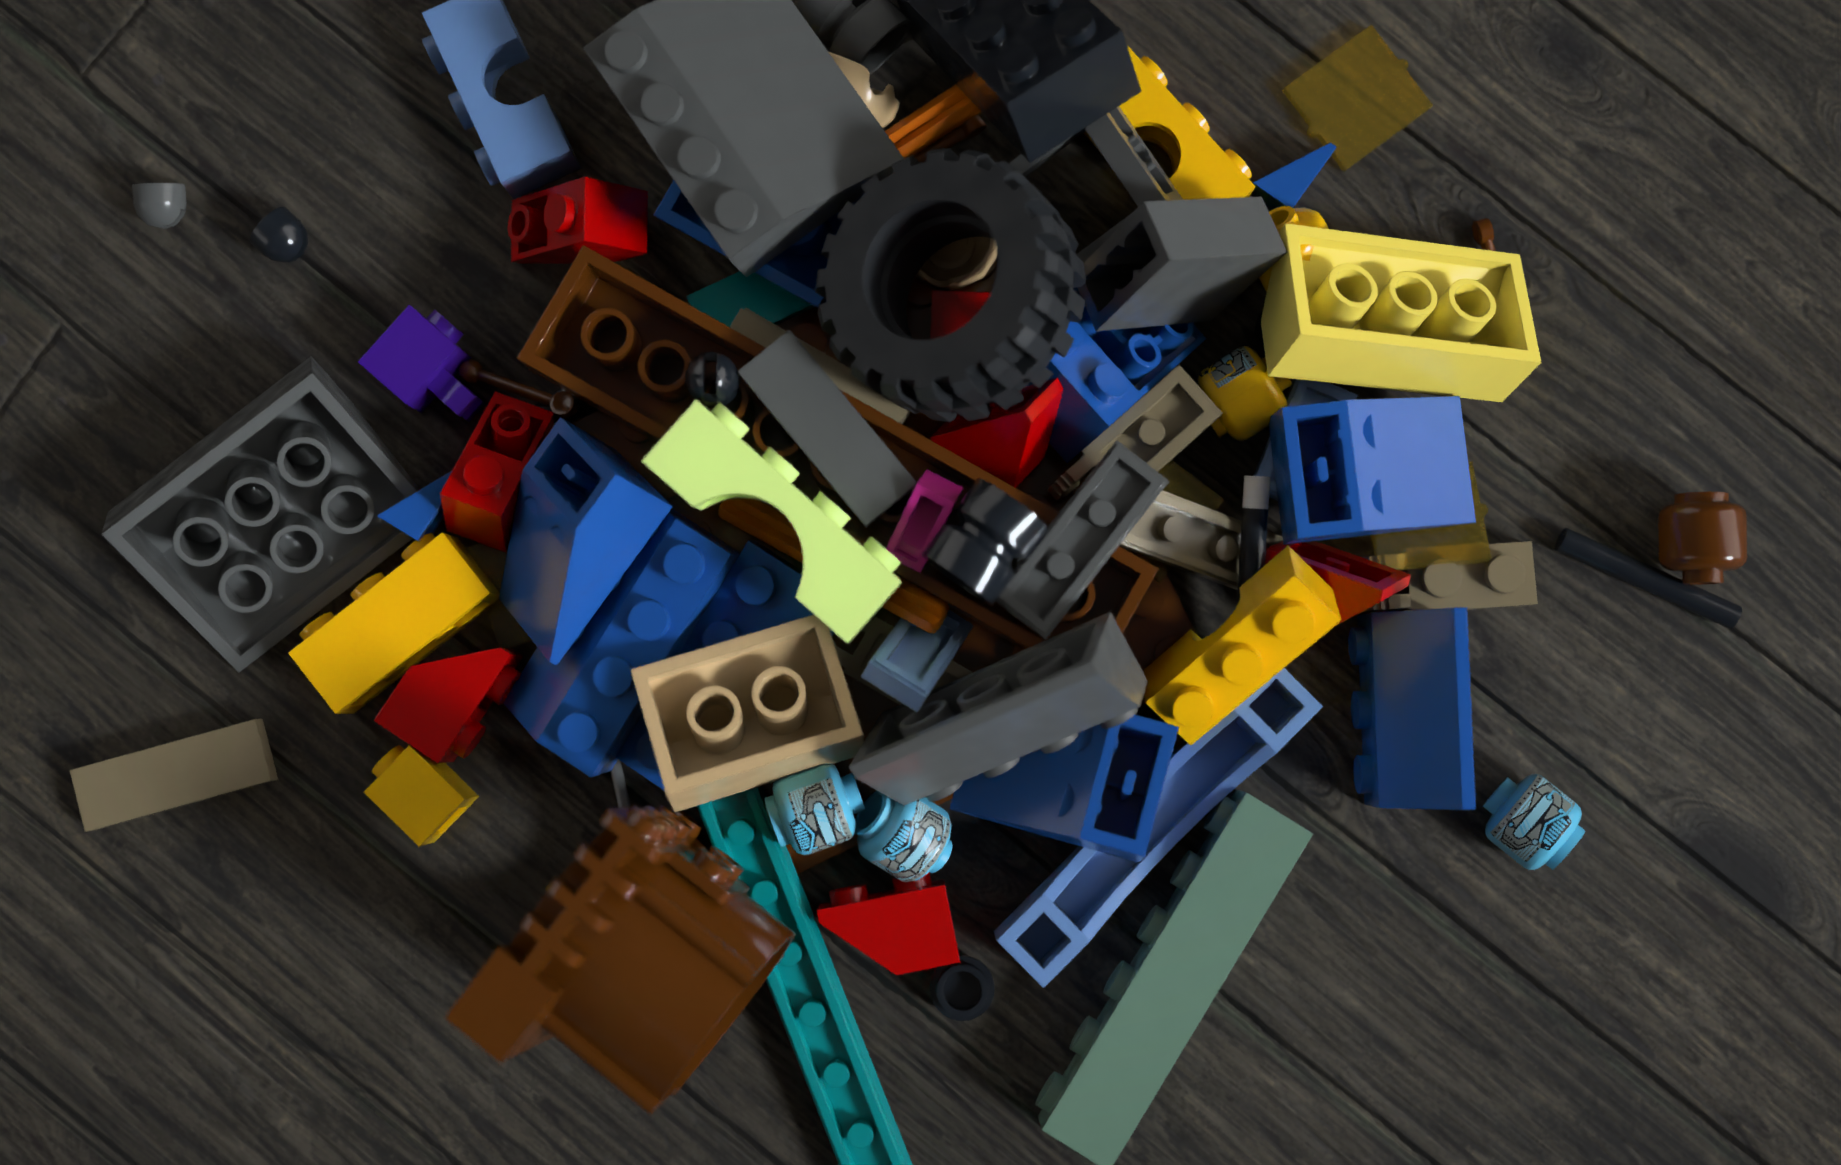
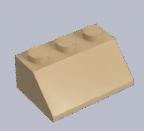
(747, 712)

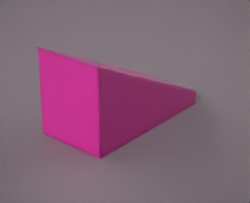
(923, 518)

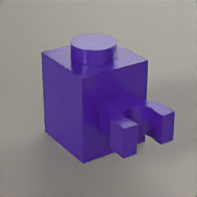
(420, 362)

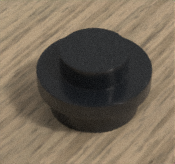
(962, 989)

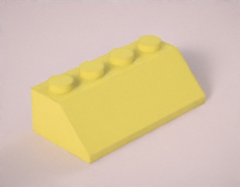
(1398, 315)

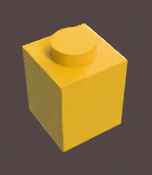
(419, 793)

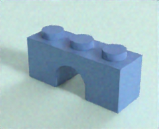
(520, 141)

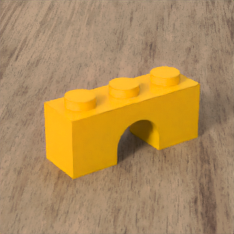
(1197, 161)
(1275, 621)

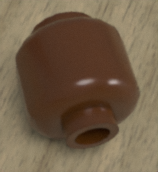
(1702, 537)

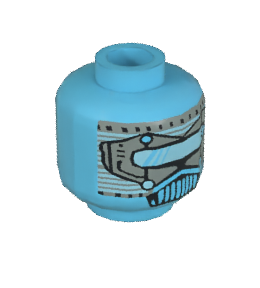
(814, 808)
(1533, 822)
(903, 838)

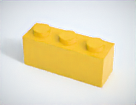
(393, 622)

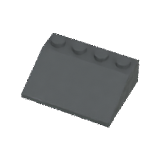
(745, 117)
(266, 515)

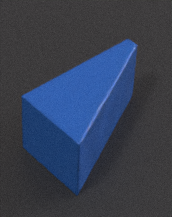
(1290, 182)
(419, 512)

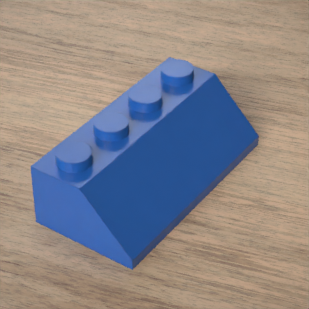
(590, 698)

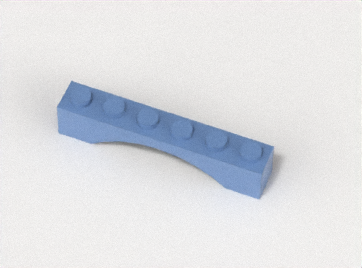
(1091, 885)

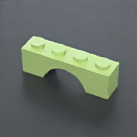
(711, 464)

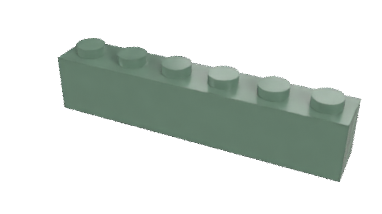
(1171, 978)

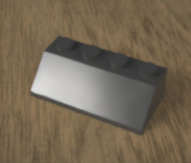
(1003, 714)

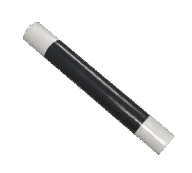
(1253, 527)

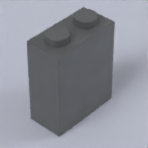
(1179, 262)

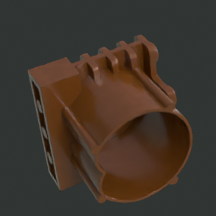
(630, 958)

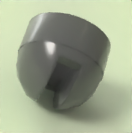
(160, 203)

